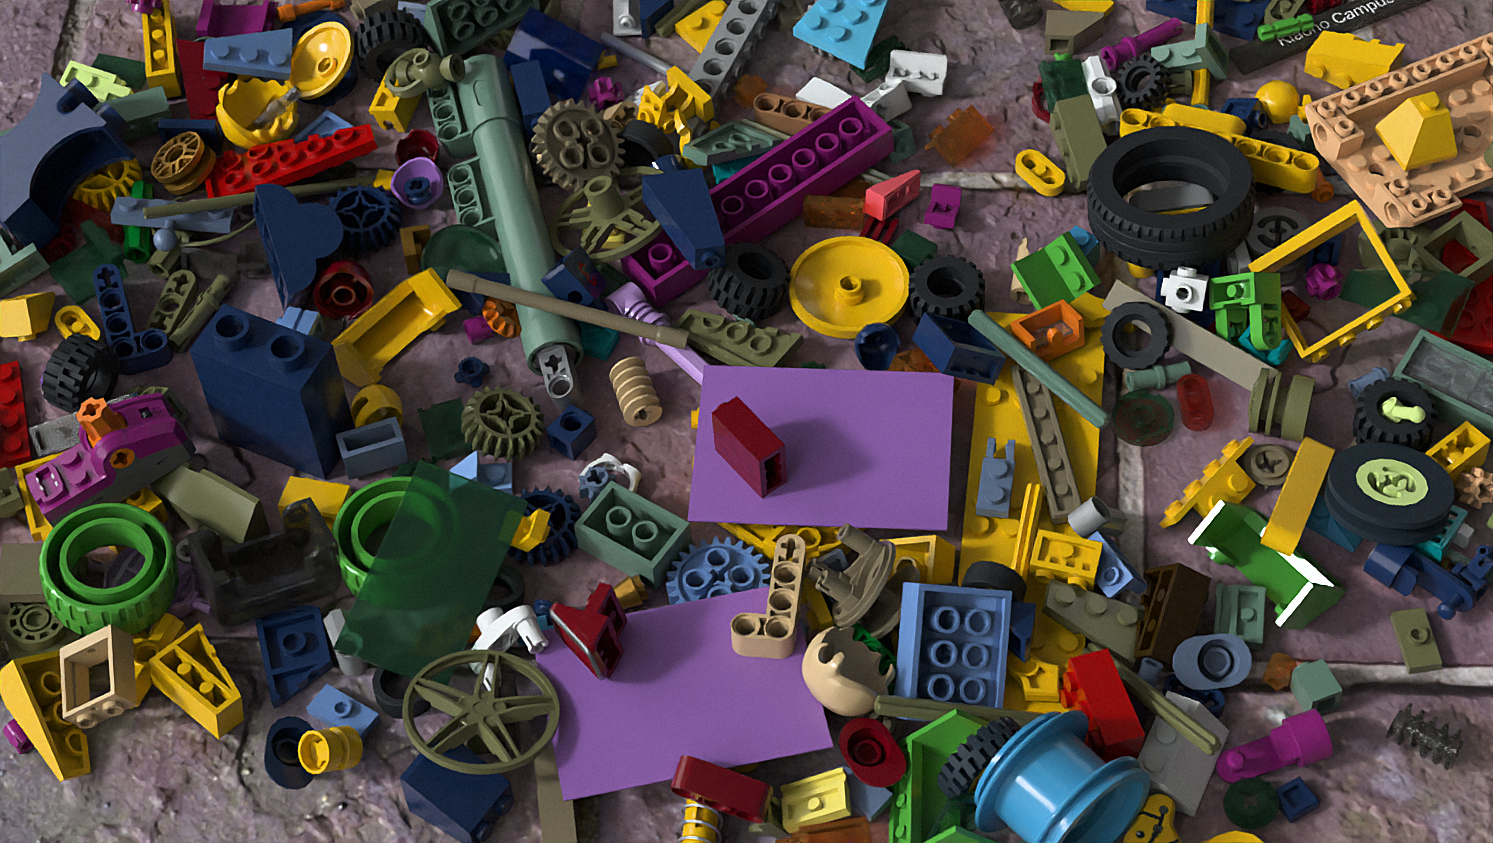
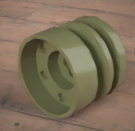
(1281, 405)

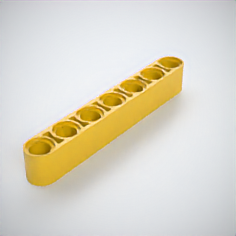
(1270, 162)

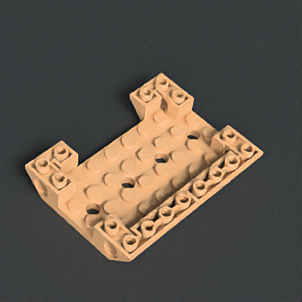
(1347, 137)

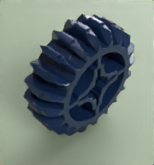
(368, 217)
(558, 542)

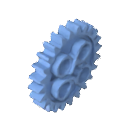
(715, 581)

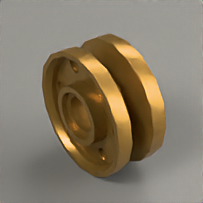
(183, 163)

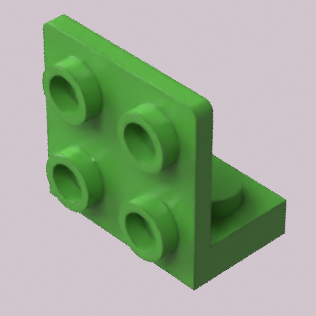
(1056, 272)

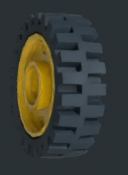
(972, 758)

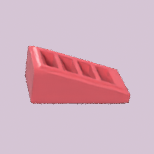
(891, 195)

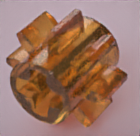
(748, 89)

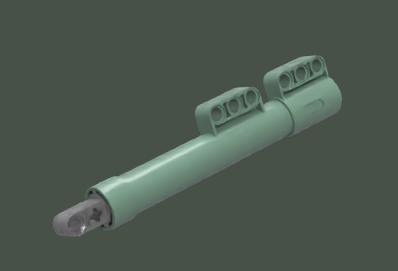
(502, 199)

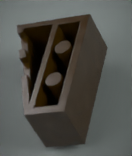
(1171, 611)

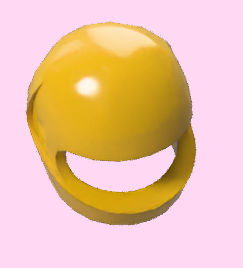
(376, 404)

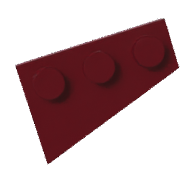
(200, 84)

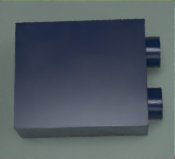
(273, 390)

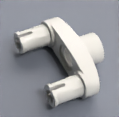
(502, 630)

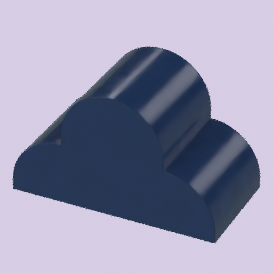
(296, 241)

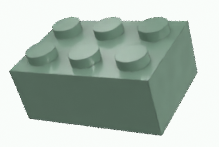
(632, 534)

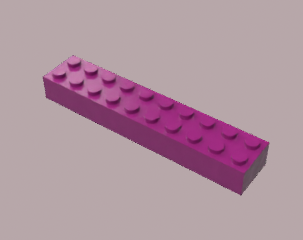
(771, 192)

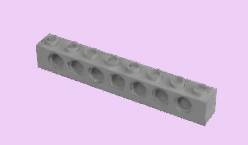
(726, 54)

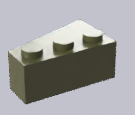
(1077, 137)

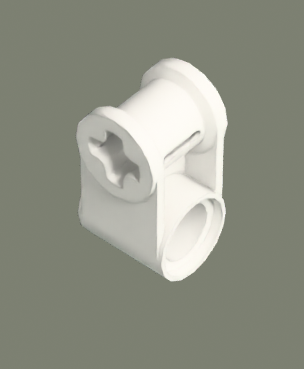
(888, 99)

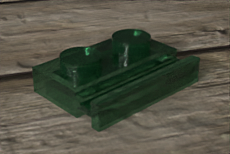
(1062, 80)
(443, 430)

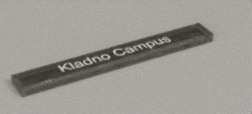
(1341, 19)

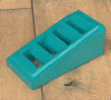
(1437, 551)

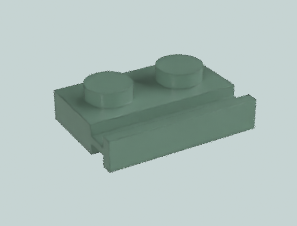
(1240, 613)

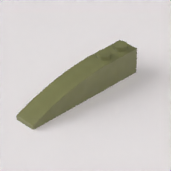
(211, 503)

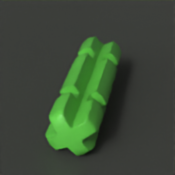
(1285, 27)

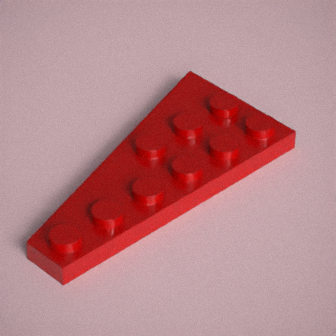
(287, 161)

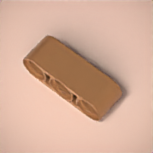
(786, 113)

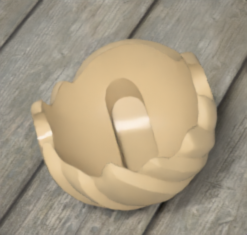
(844, 672)

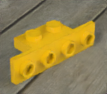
(1221, 481)

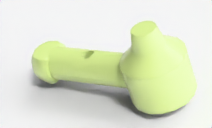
(1395, 412)

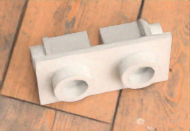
(626, 17)

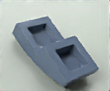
(865, 799)

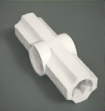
(1103, 94)

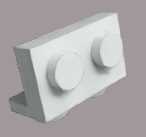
(919, 71)

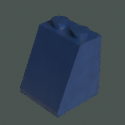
(456, 801)

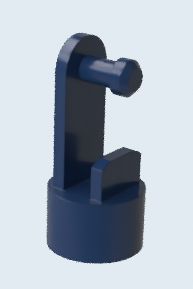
(1405, 567)

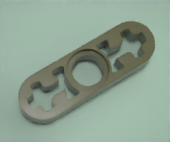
(172, 295)

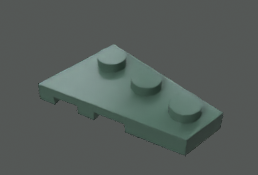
(729, 143)

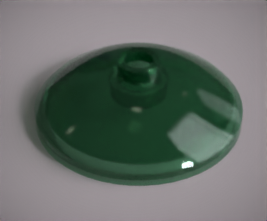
(462, 249)

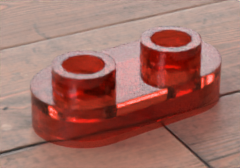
(1195, 405)

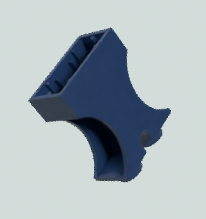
(52, 155)

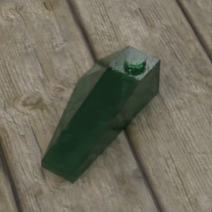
(1438, 293)

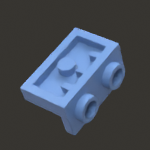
(1115, 570)

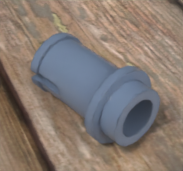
(1357, 386)

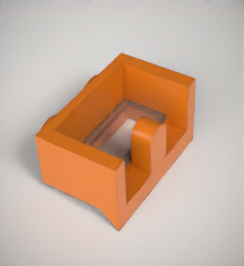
(1050, 330)

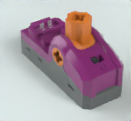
(118, 455)

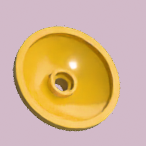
(321, 59)

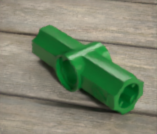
(139, 238)

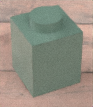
(1315, 687)

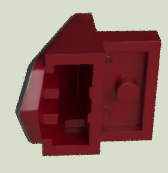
(593, 632)

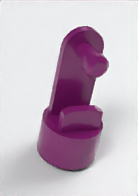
(1299, 740)

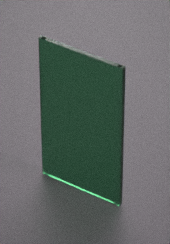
(431, 573)

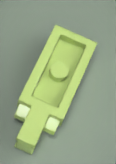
(101, 83)

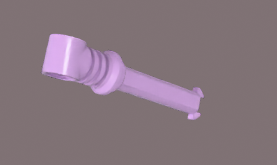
(631, 303)

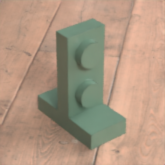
(1195, 54)
(16, 265)

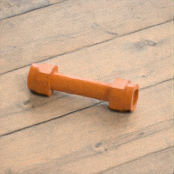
(289, 13)

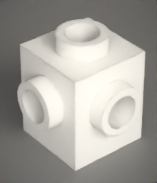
(1185, 301)

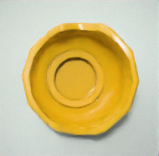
(1279, 100)

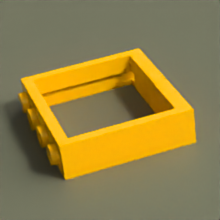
(1309, 240)

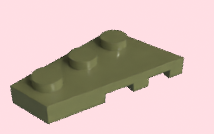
(1096, 617)

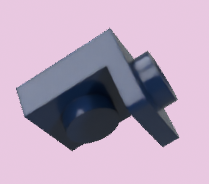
(1248, 110)

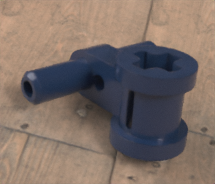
(1474, 572)

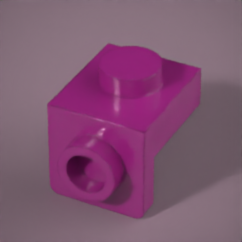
(944, 206)

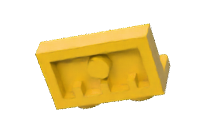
(1065, 559)

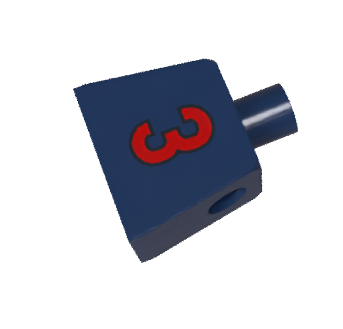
(577, 280)

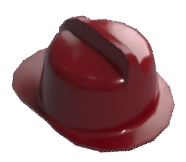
(872, 752)

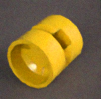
(330, 749)

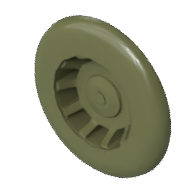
(1398, 242)
(36, 623)

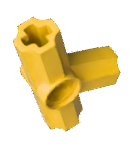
(146, 646)

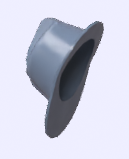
(1212, 661)

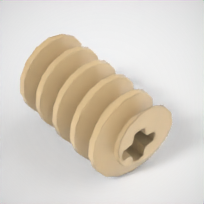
(635, 392)

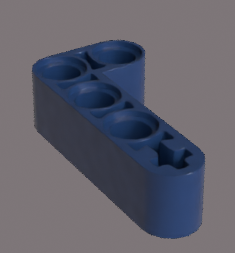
(127, 342)

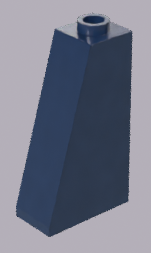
(687, 215)

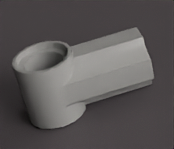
(1096, 516)
(334, 623)

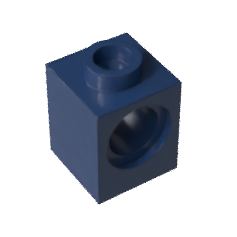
(571, 442)

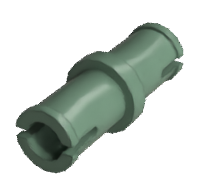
(1157, 376)

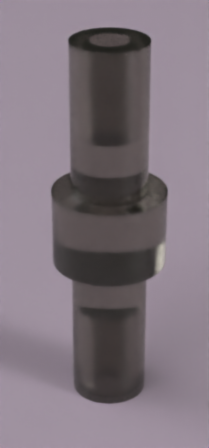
(277, 107)

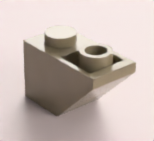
(1071, 30)

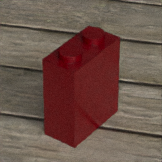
(749, 446)

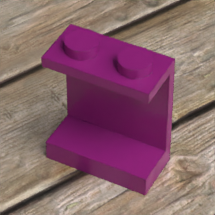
(232, 20)

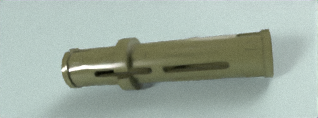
(206, 305)

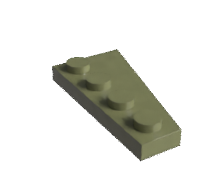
(738, 341)

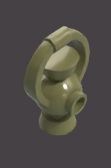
(425, 72)

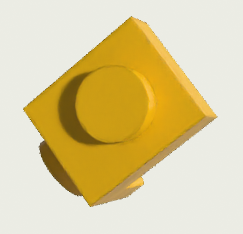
(532, 530)

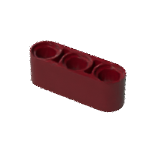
(722, 789)

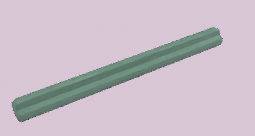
(1039, 369)

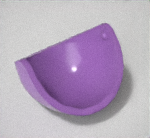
(417, 168)

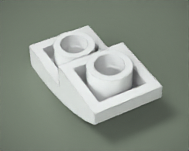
(822, 93)

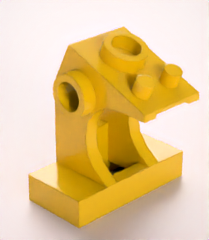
(682, 95)

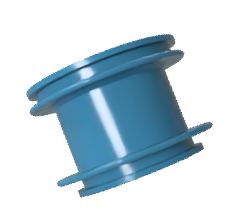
(1057, 787)

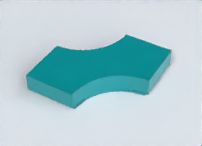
(597, 340)

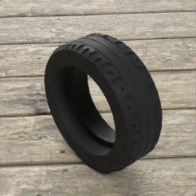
(1171, 240)

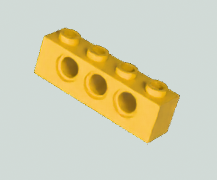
(161, 49)

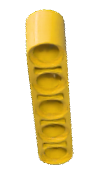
(1297, 496)

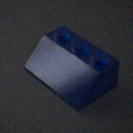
(564, 54)

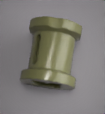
(1181, 83)

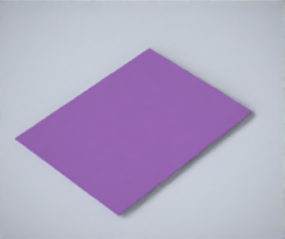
(855, 448)
(678, 696)

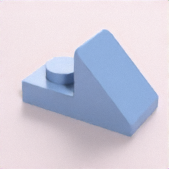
(493, 475)

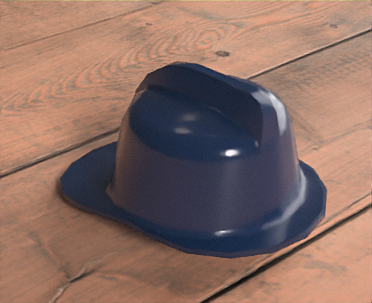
(282, 755)

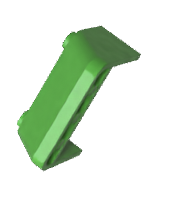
(1293, 583)
(917, 794)

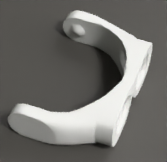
(614, 464)

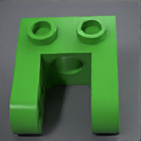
(1254, 291)

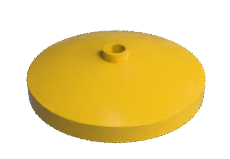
(848, 285)

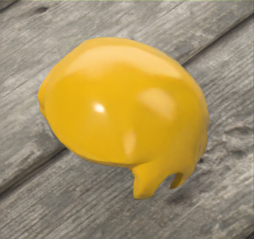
(244, 104)

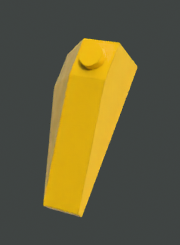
(34, 698)

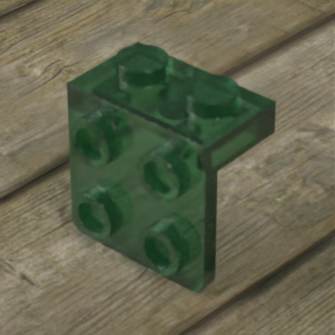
(76, 269)

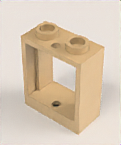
(74, 665)

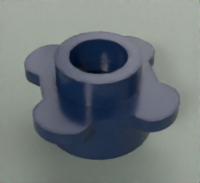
(468, 366)

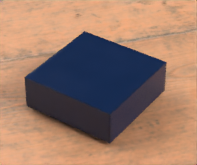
(1296, 799)

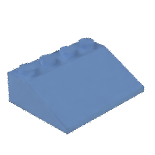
(953, 644)

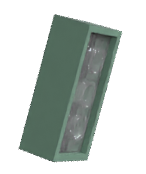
(1454, 378)

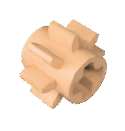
(1475, 487)

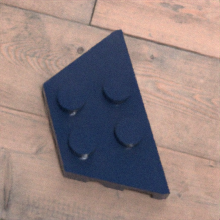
(293, 650)

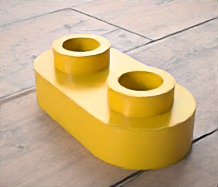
(1043, 176)
(80, 323)

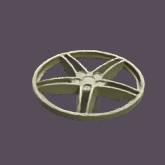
(606, 213)
(481, 713)

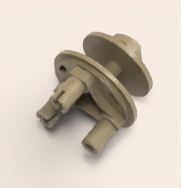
(864, 583)

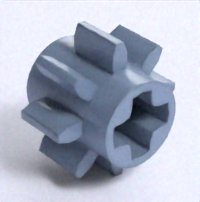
(594, 482)

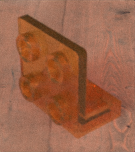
(839, 210)

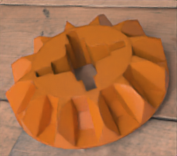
(509, 324)

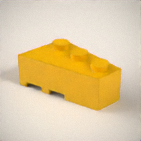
(1348, 61)
(198, 682)

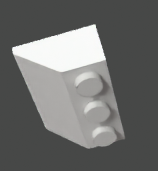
(1175, 763)

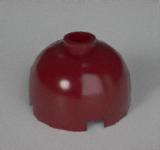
(343, 289)

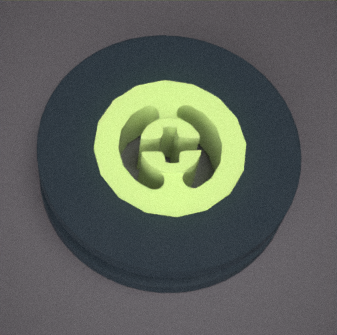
(1389, 493)

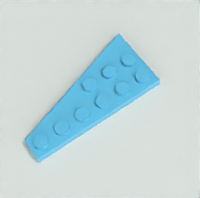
(843, 27)

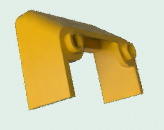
(392, 325)

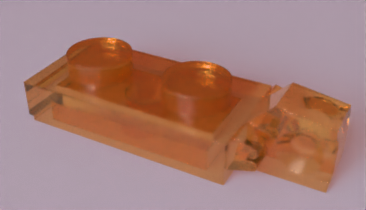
(832, 832)

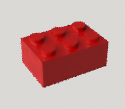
(1098, 691)

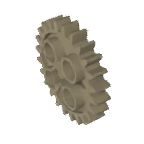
(577, 144)

